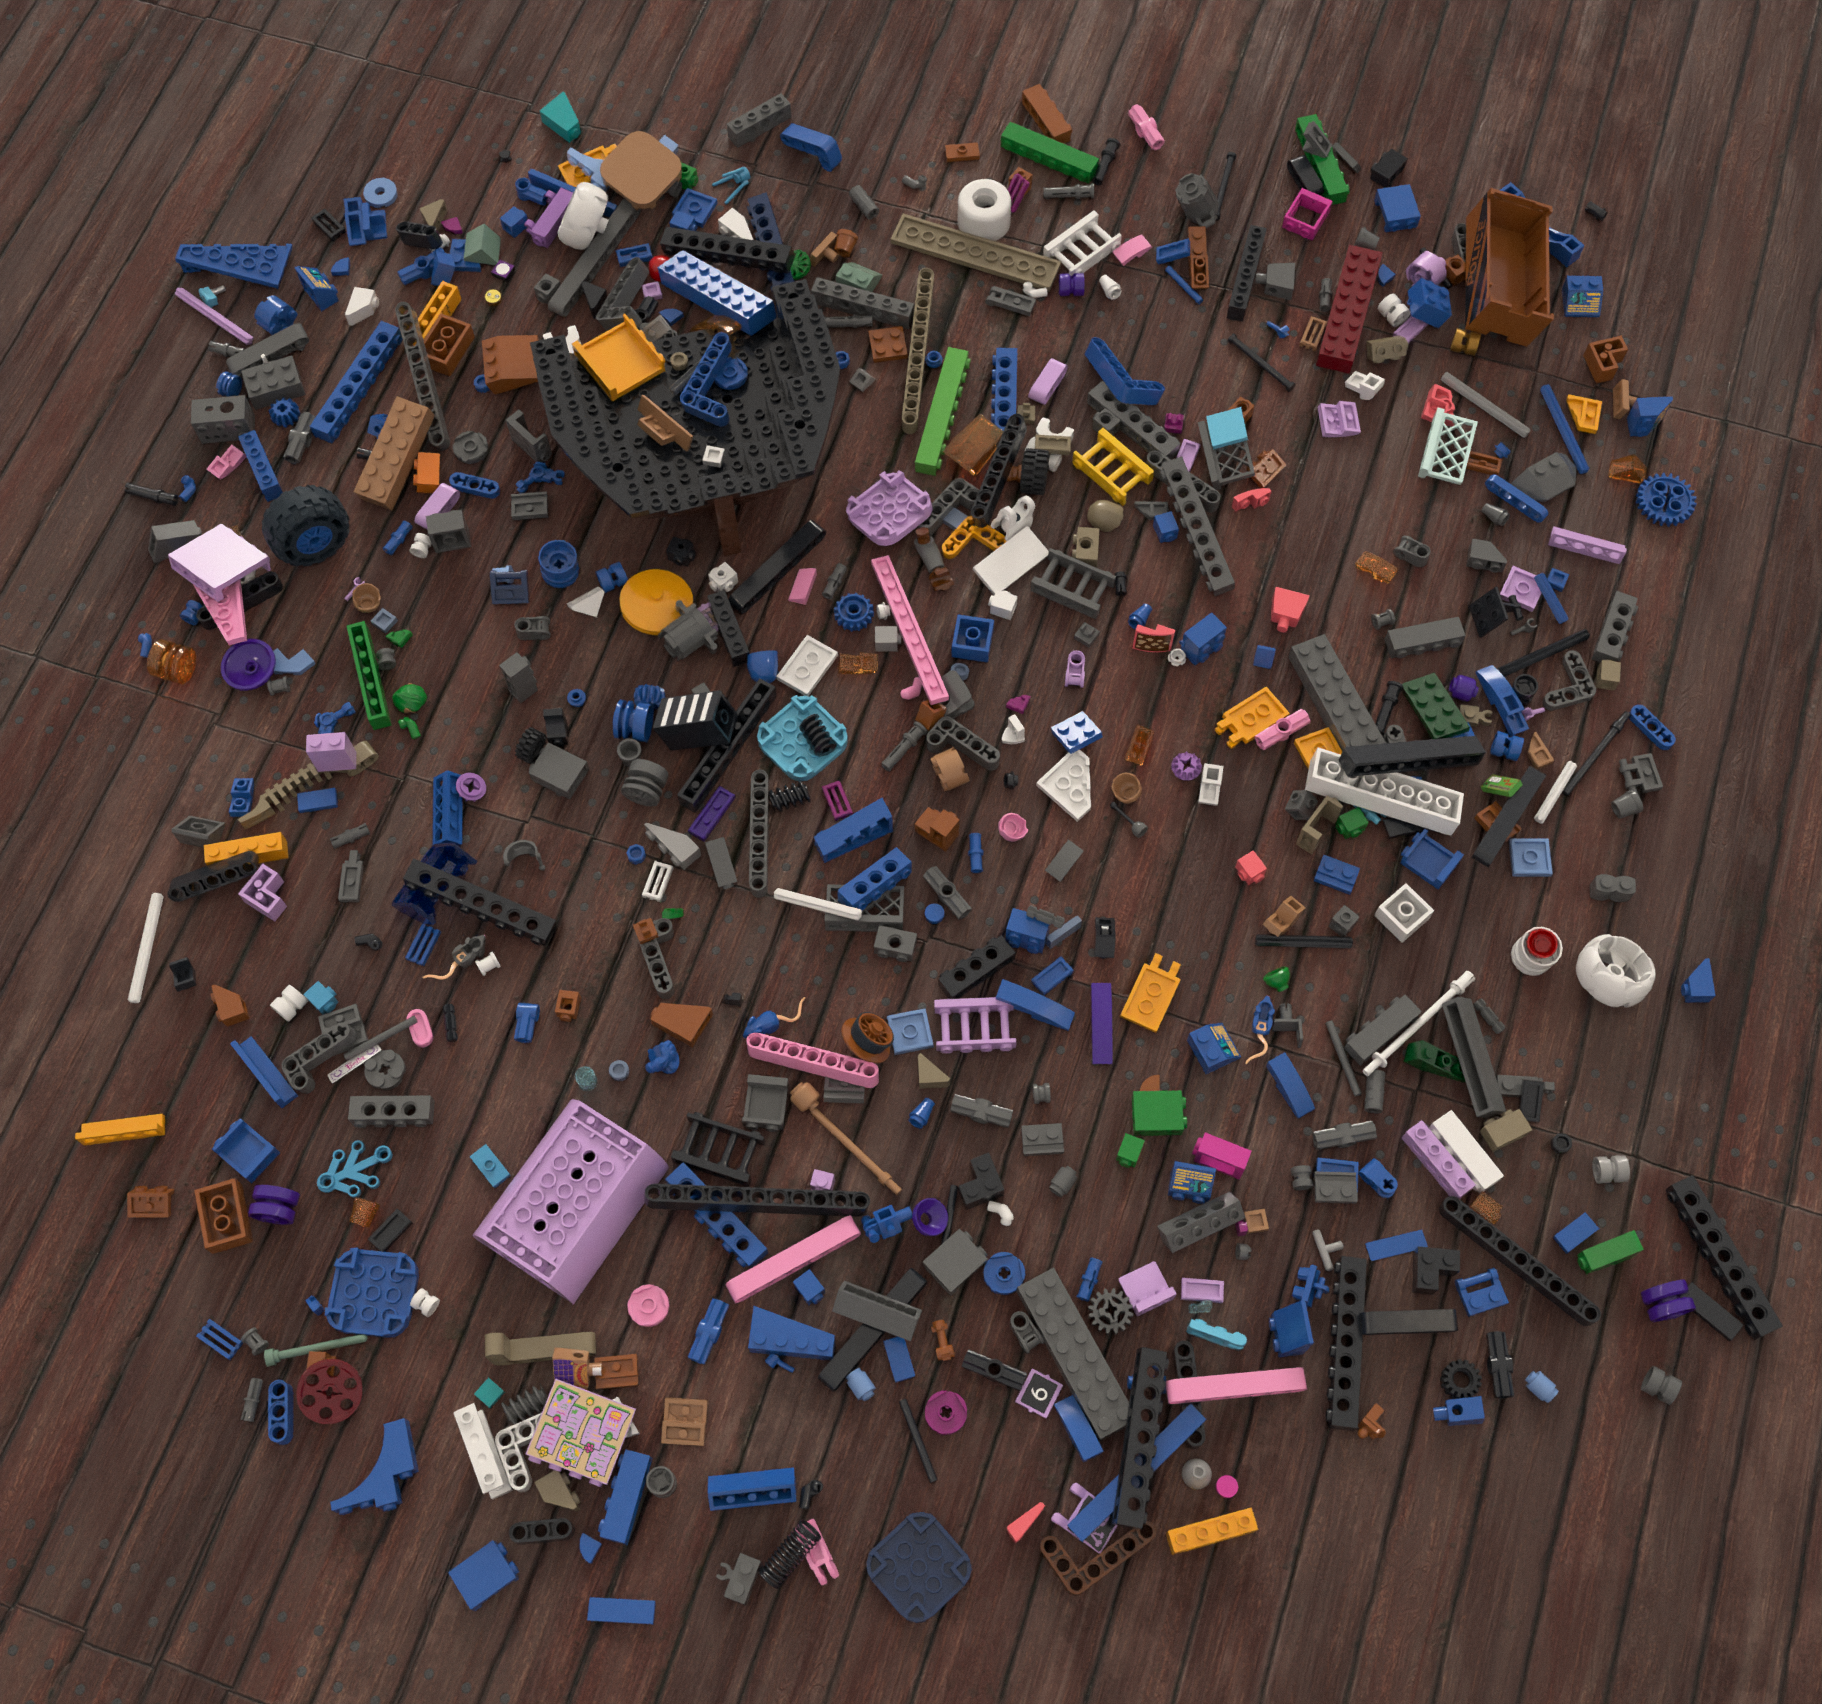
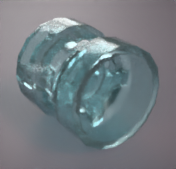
(588, 1082)

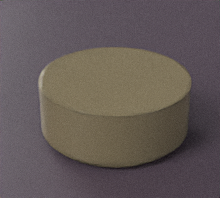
(679, 361)

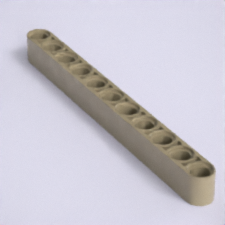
(918, 350)

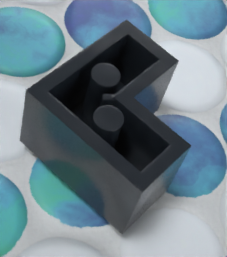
(986, 1185)
(1429, 1264)

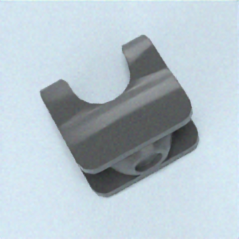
(959, 695)

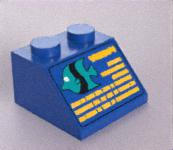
(317, 287)
(1582, 296)
(1647, 414)
(1213, 1047)
(1191, 1182)

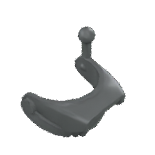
(521, 847)

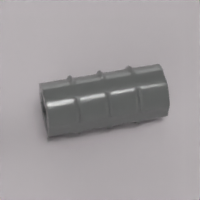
(864, 202)
(1375, 1092)

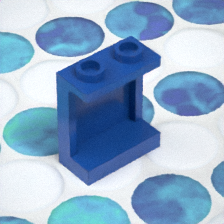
(1398, 207)
(1430, 859)
(245, 1150)
(484, 1574)

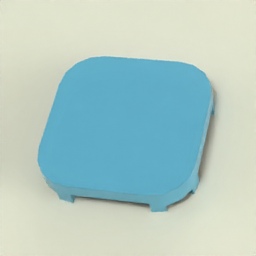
(788, 748)

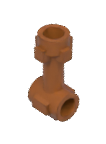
(945, 1351)

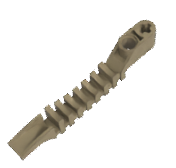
(364, 758)

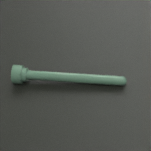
(274, 1356)

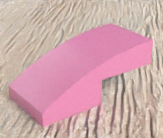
(1132, 248)
(227, 463)

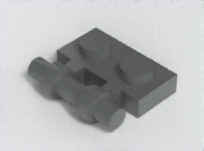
(1646, 773)

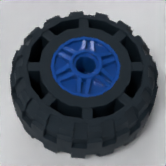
(305, 525)

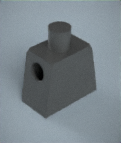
(1278, 280)

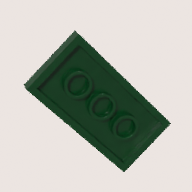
(1435, 707)

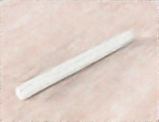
(145, 948)

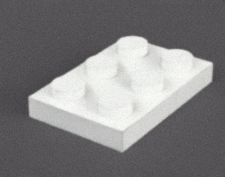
(807, 666)

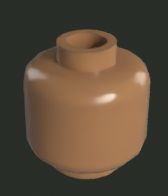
(804, 1096)

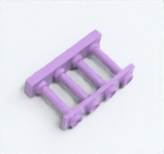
(964, 1007)

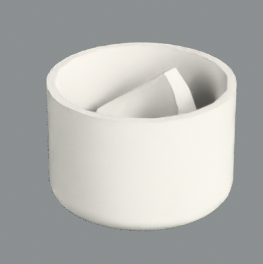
(984, 222)

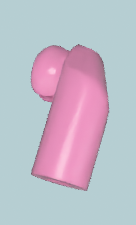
(912, 691)

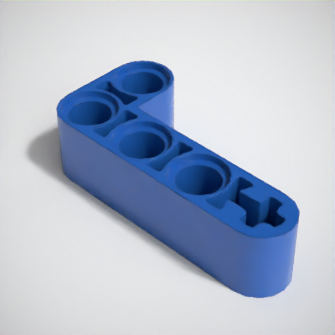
(813, 143)

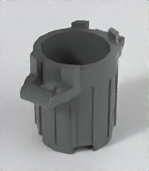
(1197, 200)
(688, 632)

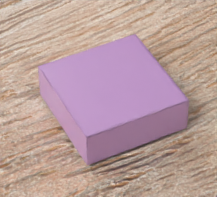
(652, 290)

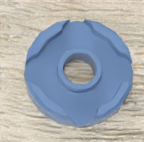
(378, 185)

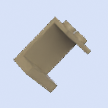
(1309, 837)

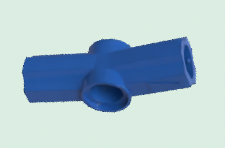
(421, 268)

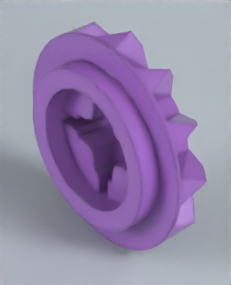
(1189, 773)
(479, 786)

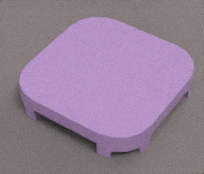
(889, 509)

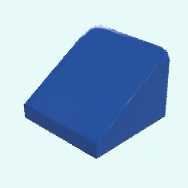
(1264, 656)

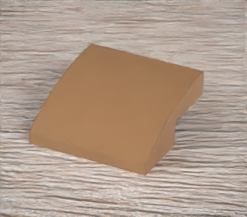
(684, 1421)

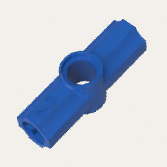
(708, 1331)

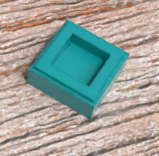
(489, 1393)

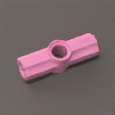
(1146, 127)
(1291, 724)

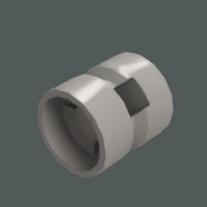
(1611, 1169)

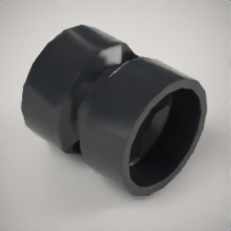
(1525, 688)

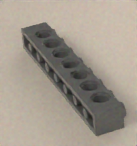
(1177, 468)

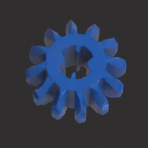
(284, 412)
(649, 694)

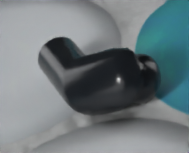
(369, 939)
(808, 1491)

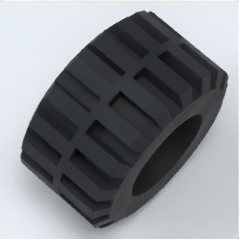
(1034, 471)

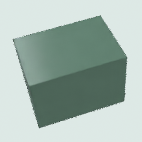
(482, 246)

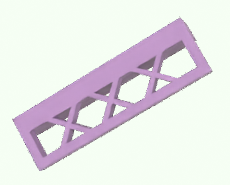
(1587, 545)

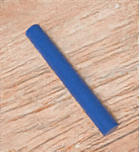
(1184, 284)

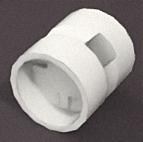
(1393, 310)
(288, 1003)

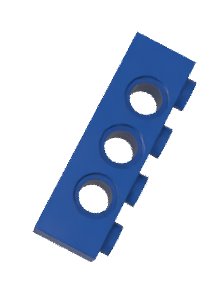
(260, 465)
(893, 861)

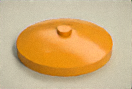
(651, 599)

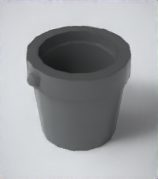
(1366, 239)
(629, 750)
(1627, 804)

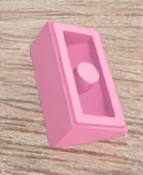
(803, 585)

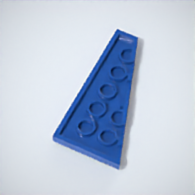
(242, 261)

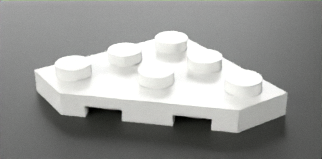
(1069, 784)

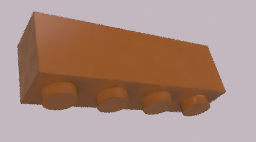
(1046, 114)

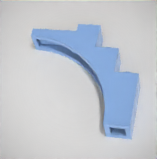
(591, 166)

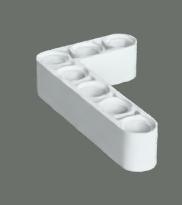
(514, 1449)

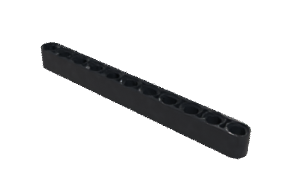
(767, 1195)

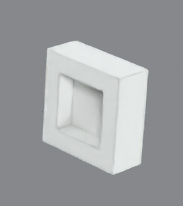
(713, 456)

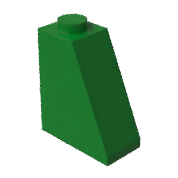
(1610, 1252)

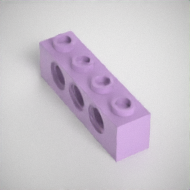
(1438, 1160)

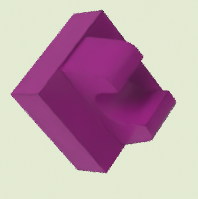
(1173, 423)

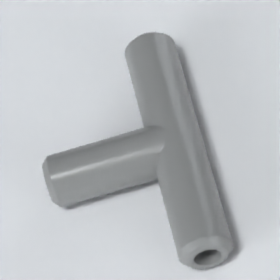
(1325, 1249)

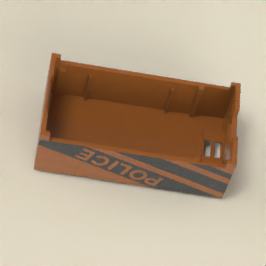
(1508, 267)

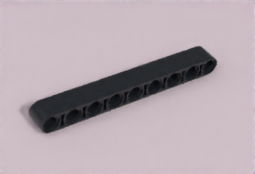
(1529, 1262)

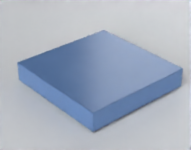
(1530, 857)
(910, 1031)

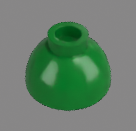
(1278, 978)

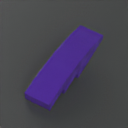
(1101, 1023)

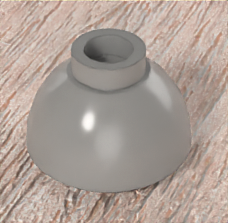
(1196, 1474)

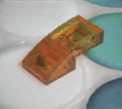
(1380, 568)
(858, 664)

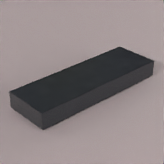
(1713, 1313)

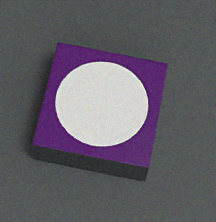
(503, 270)

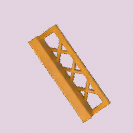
(121, 1129)

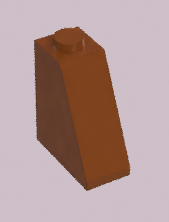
(681, 1021)

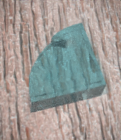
(1205, 1306)

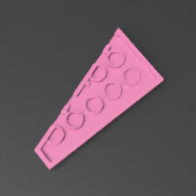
(228, 612)

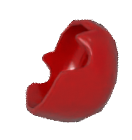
(653, 266)
(1542, 943)

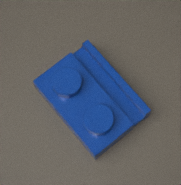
(1336, 874)

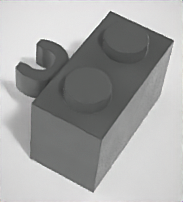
(741, 1578)

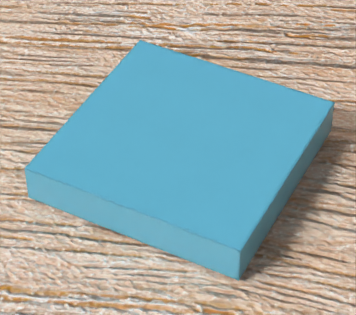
(1227, 428)

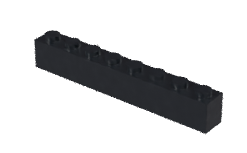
(1411, 756)

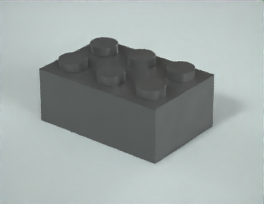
(273, 382)

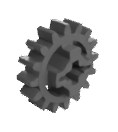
(1119, 1309)

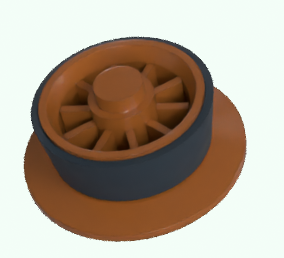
(868, 1037)

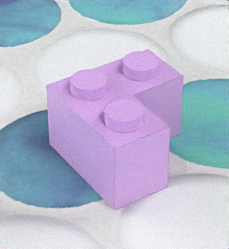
(261, 891)

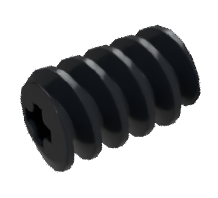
(817, 735)
(789, 796)

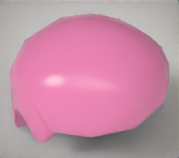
(1012, 827)

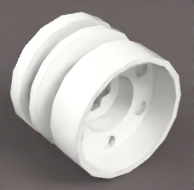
(1529, 964)

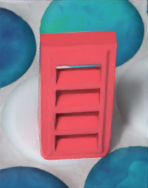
(1022, 1524)

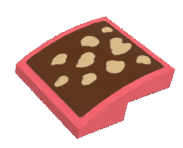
(1153, 640)

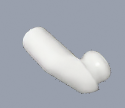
(1003, 1211)

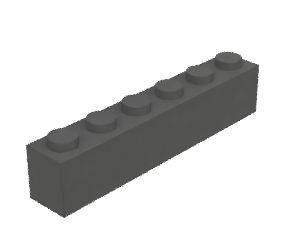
(1474, 1057)

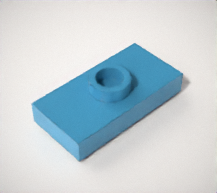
(490, 1166)

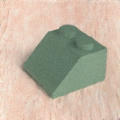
(858, 276)

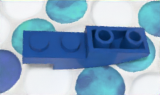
(1505, 699)

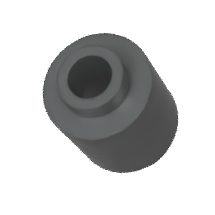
(1063, 1181)

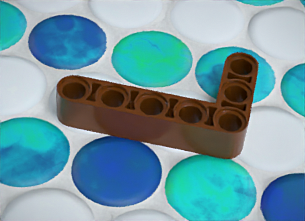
(1098, 1561)

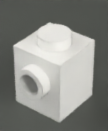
(1003, 604)

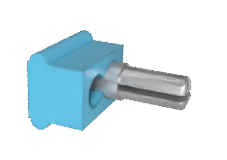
(209, 296)

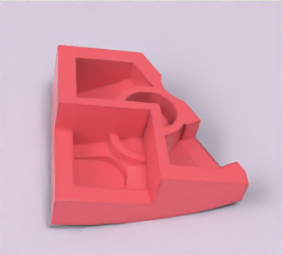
(1438, 398)

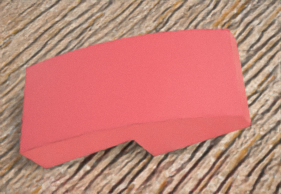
(1255, 497)

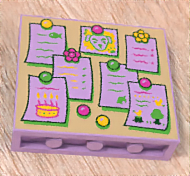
(580, 1432)

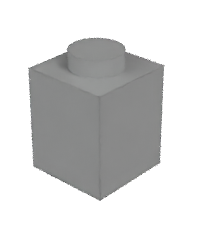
(887, 638)

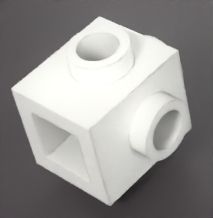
(723, 578)

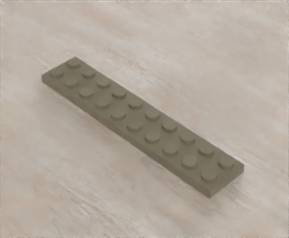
(975, 252)

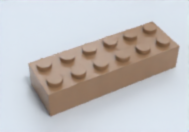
(394, 453)

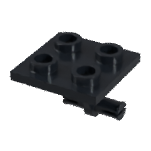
(1490, 611)

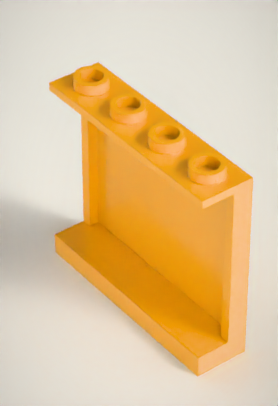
(620, 359)

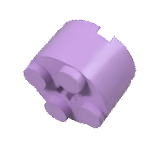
(1427, 267)

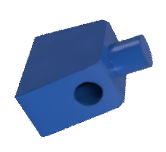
(1470, 1408)

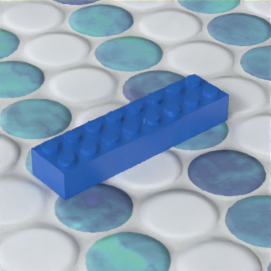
(717, 292)

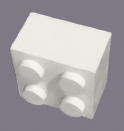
(1404, 912)

